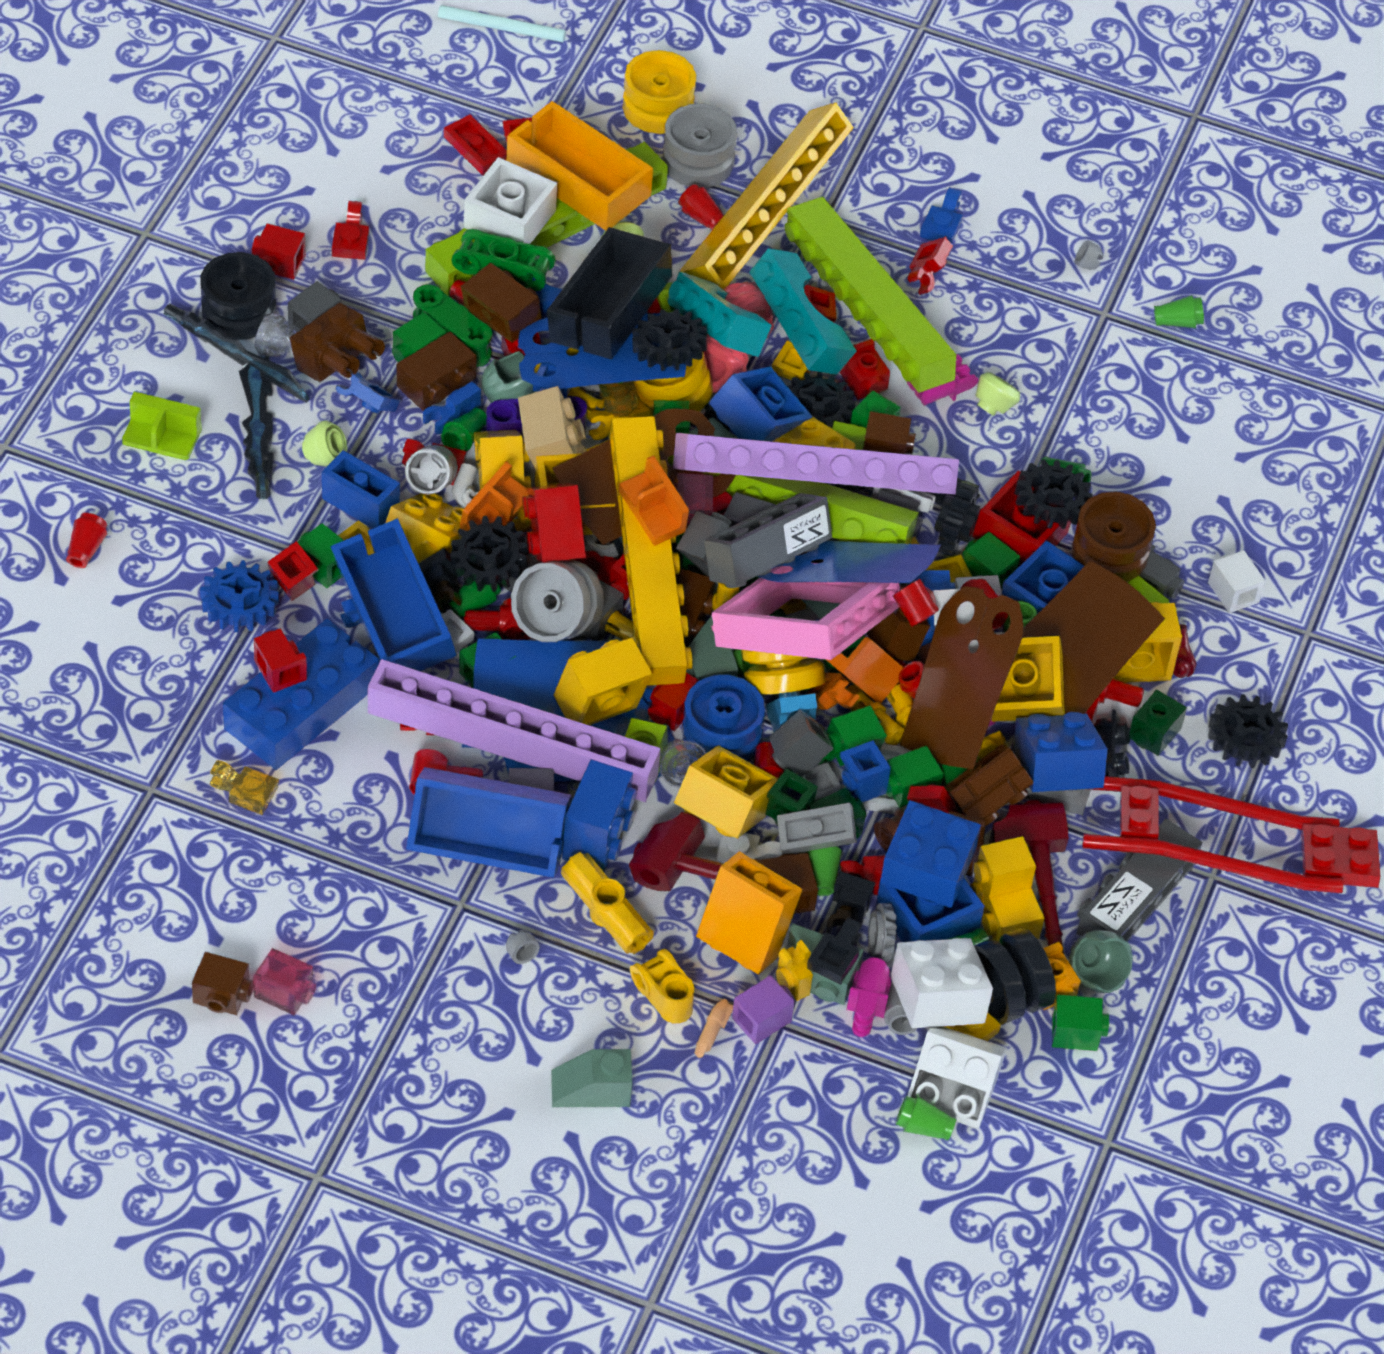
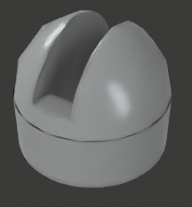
(1088, 256)
(529, 946)

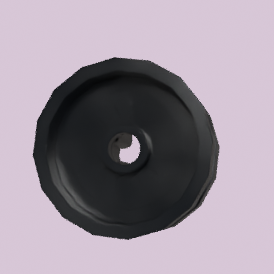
(237, 293)
(1018, 974)

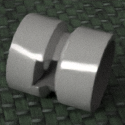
(431, 469)

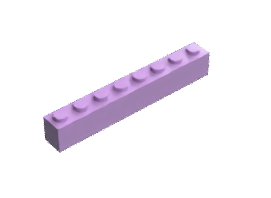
(815, 463)
(505, 726)

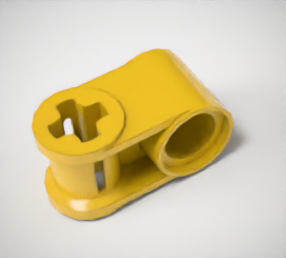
(662, 981)

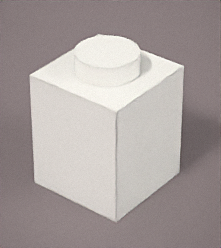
(1236, 581)

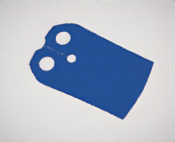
(585, 368)
(859, 563)
(534, 674)

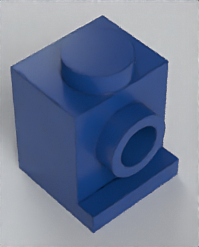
(859, 774)

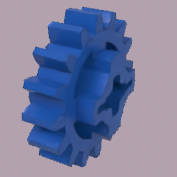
(239, 596)

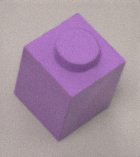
(763, 1009)

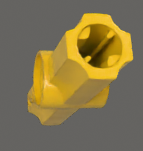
(618, 917)

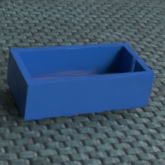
(394, 598)
(288, 720)
(488, 822)

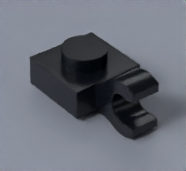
(837, 954)

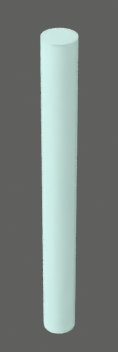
(501, 23)

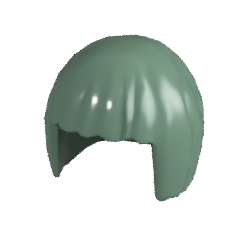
(503, 379)
(1101, 960)

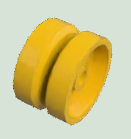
(656, 87)
(694, 387)
(782, 672)

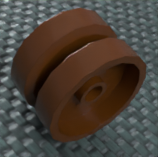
(1115, 534)

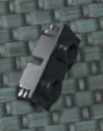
(1115, 737)

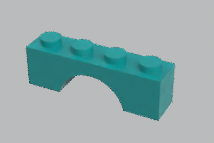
(724, 321)
(816, 339)

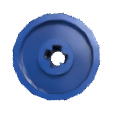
(724, 713)

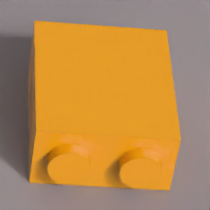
(748, 912)

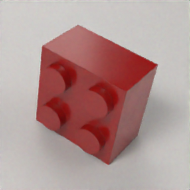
(554, 522)
(1010, 526)

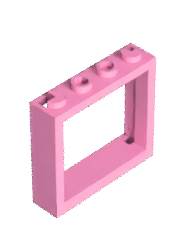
(746, 621)

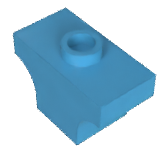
(787, 705)

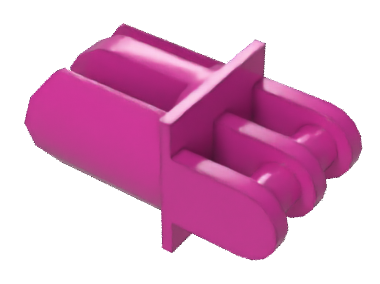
(962, 383)
(869, 994)

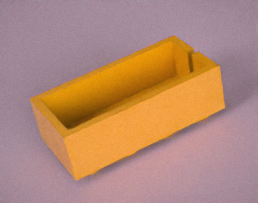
(588, 167)

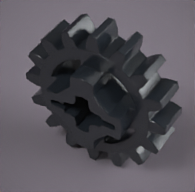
(669, 339)
(824, 398)
(1052, 493)
(957, 518)
(471, 553)
(1250, 731)

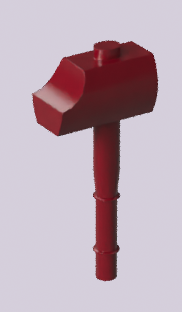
(1044, 832)
(669, 852)

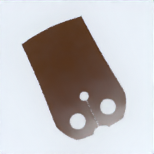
(596, 479)
(1099, 630)
(961, 686)

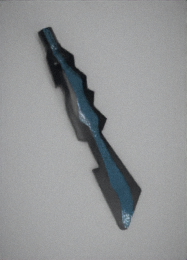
(234, 349)
(259, 429)

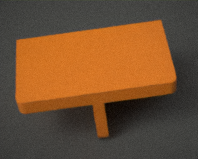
(497, 498)
(655, 503)
(869, 669)

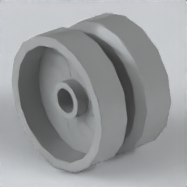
(699, 145)
(557, 600)

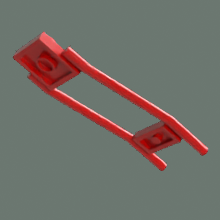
(1329, 852)

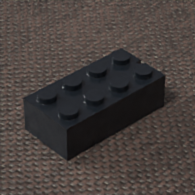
(610, 293)

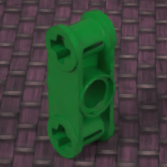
(507, 255)
(454, 319)

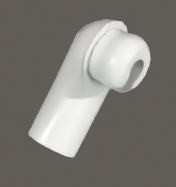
(462, 488)

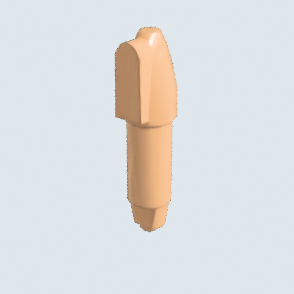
(717, 1019)

